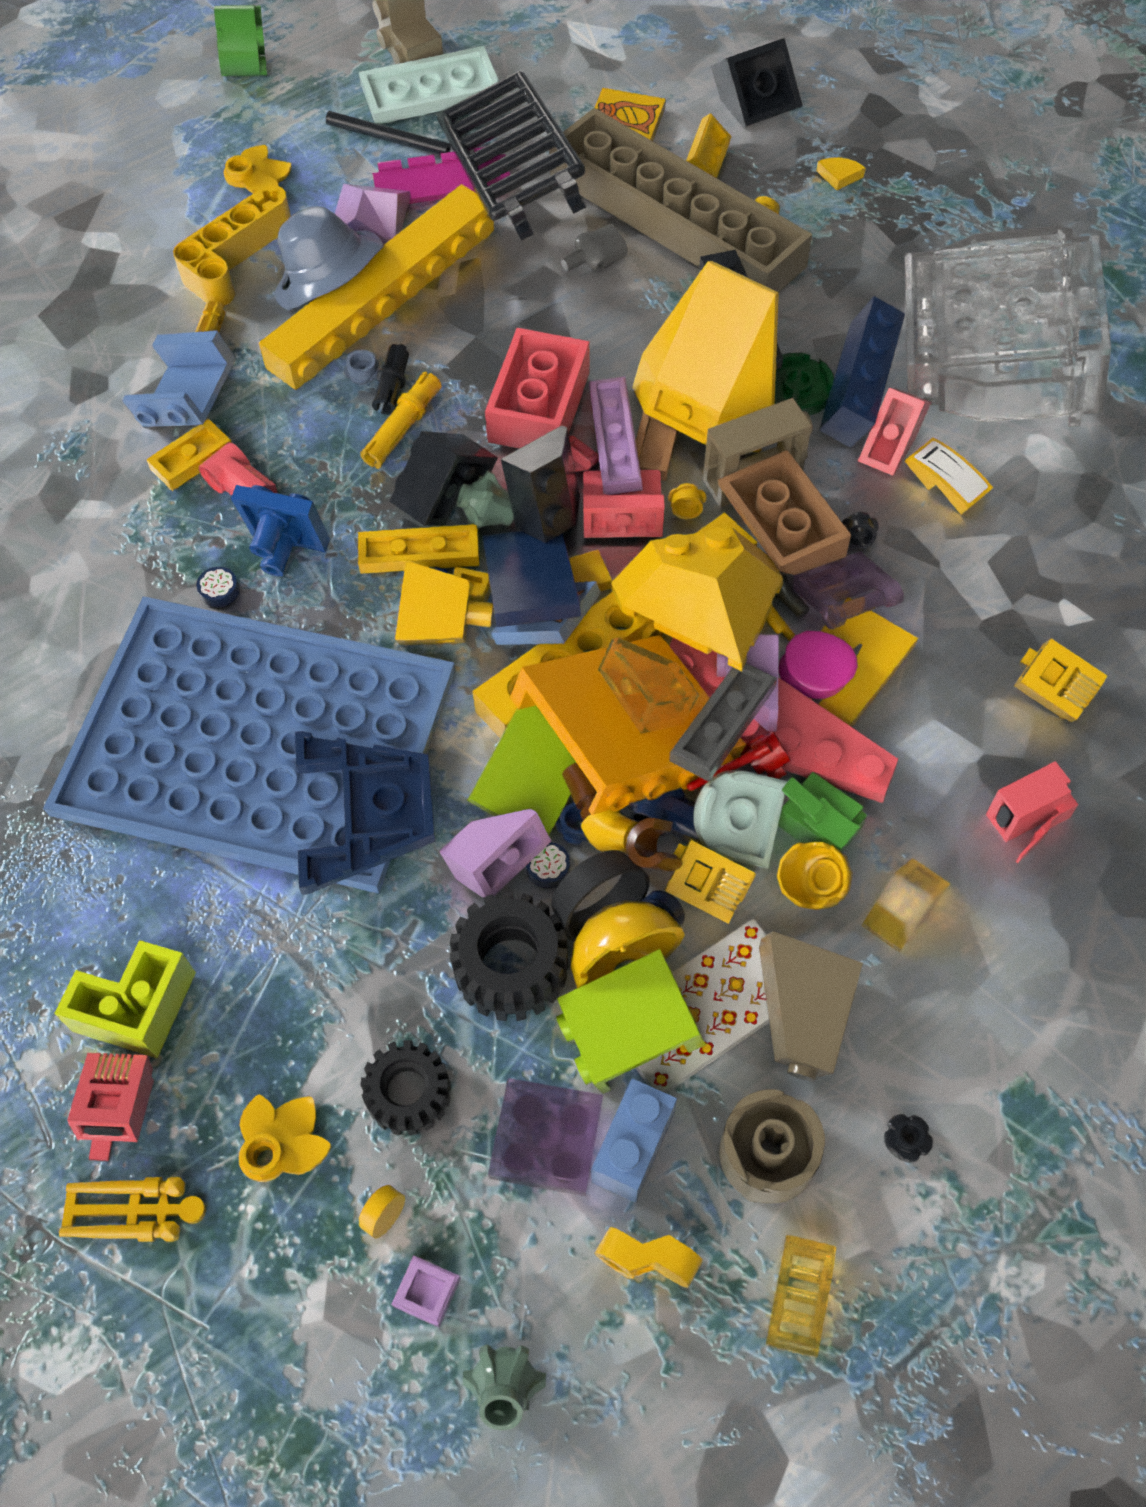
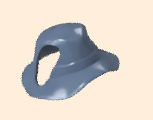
(320, 255)

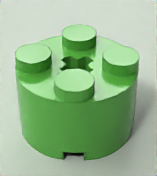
(240, 40)

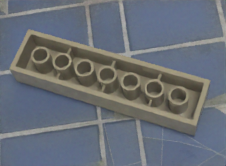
(682, 203)

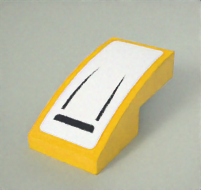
(951, 472)

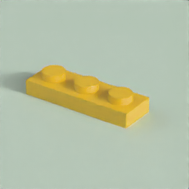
(424, 546)

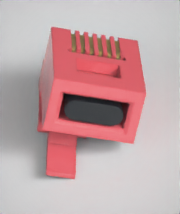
(1031, 802)
(110, 1101)

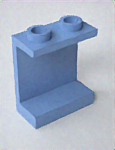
(191, 383)

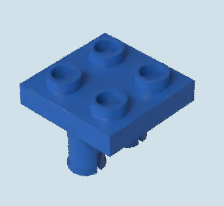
(279, 524)

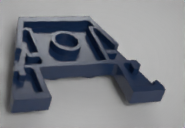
(384, 807)

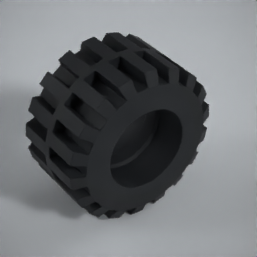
(501, 922)

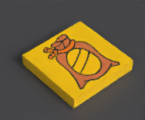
(633, 110)

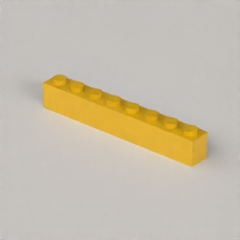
(390, 278)

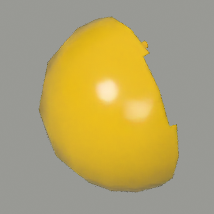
(622, 934)

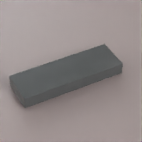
(722, 721)

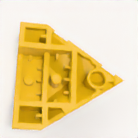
(702, 590)

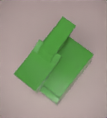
(820, 813)

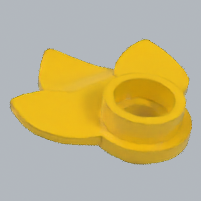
(255, 170)
(285, 1133)

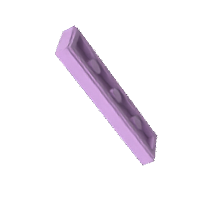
(615, 436)

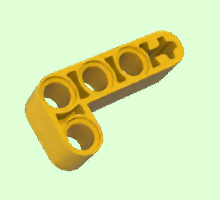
(229, 240)

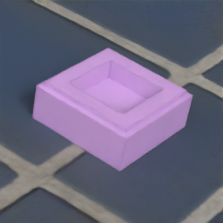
(426, 1291)

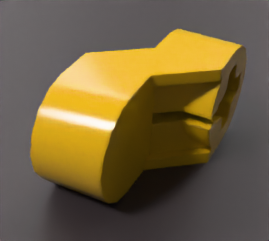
(663, 1255)

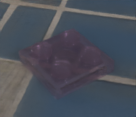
(546, 1137)

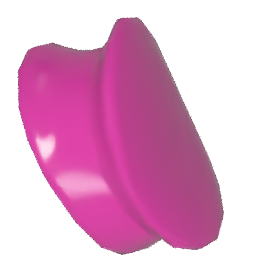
(817, 664)

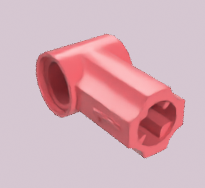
(232, 468)

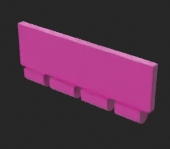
(426, 178)

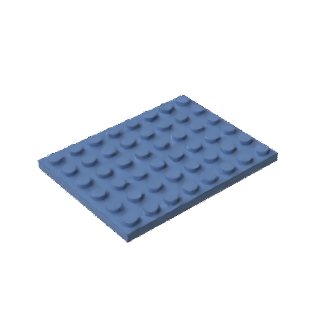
(202, 727)

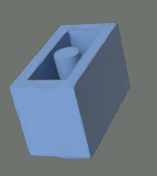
(633, 1140)

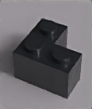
(436, 473)

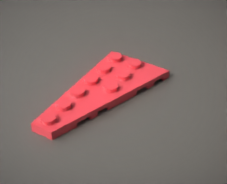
(809, 734)

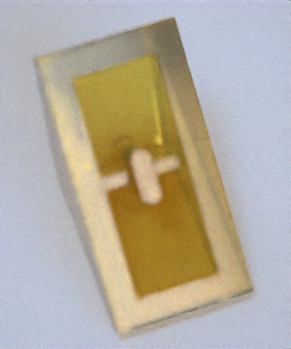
(905, 904)

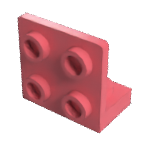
(623, 513)

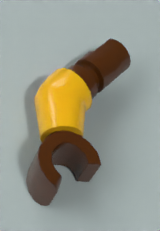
(616, 832)

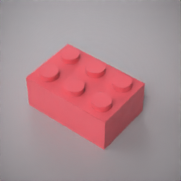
(536, 387)

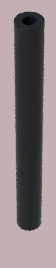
(387, 133)

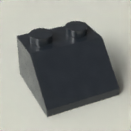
(758, 83)
(543, 486)

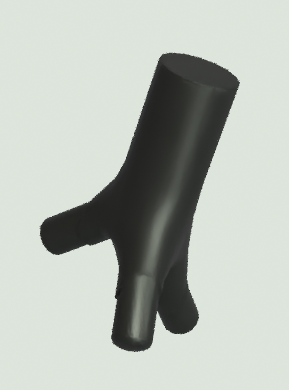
(792, 600)

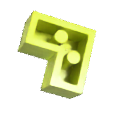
(135, 1010)

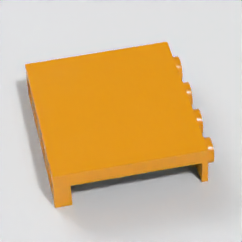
(600, 732)

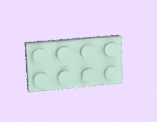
(426, 84)

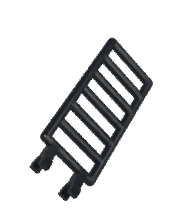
(512, 206)

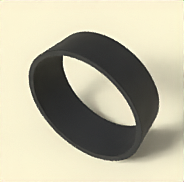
(588, 876)

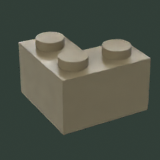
(406, 30)

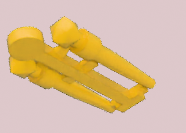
(190, 1209)

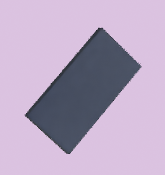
(529, 579)

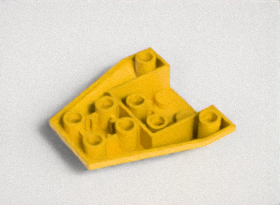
(712, 354)

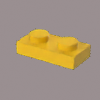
(182, 457)

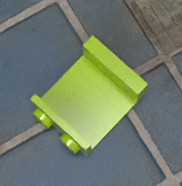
(627, 1020)

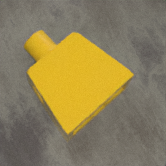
(437, 608)

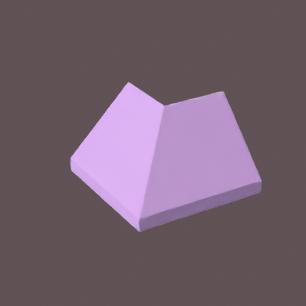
(373, 209)

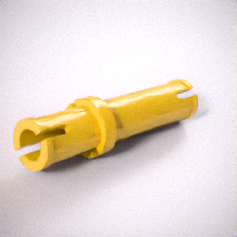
(409, 409)

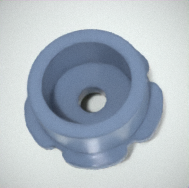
(361, 367)

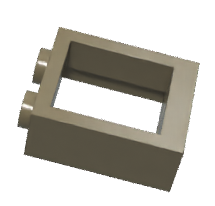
(728, 441)

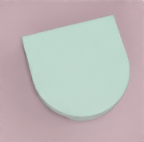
(740, 815)

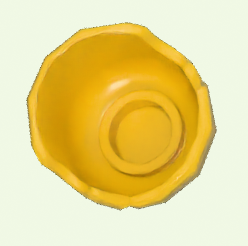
(814, 875)

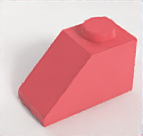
(894, 430)

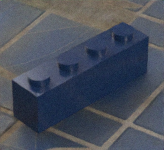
(862, 372)

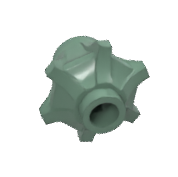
(485, 502)
(503, 1385)

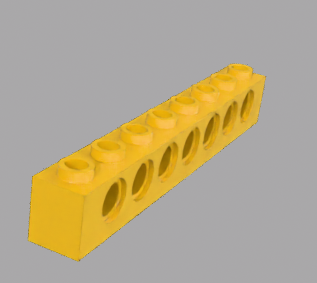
(592, 633)

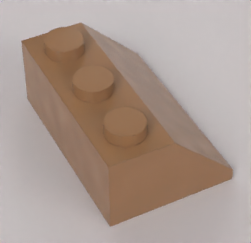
(786, 514)

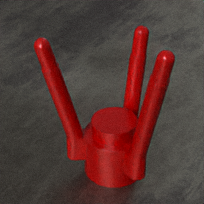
(763, 753)

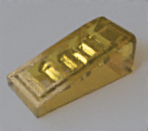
(810, 1250)

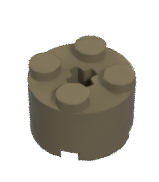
(784, 1122)

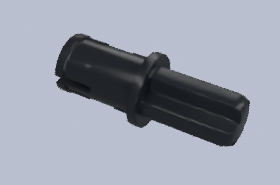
(391, 379)

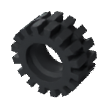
(386, 1067)

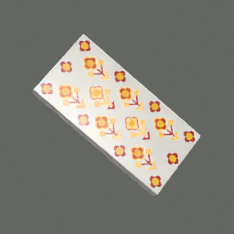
(725, 1000)

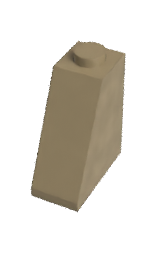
(807, 1003)

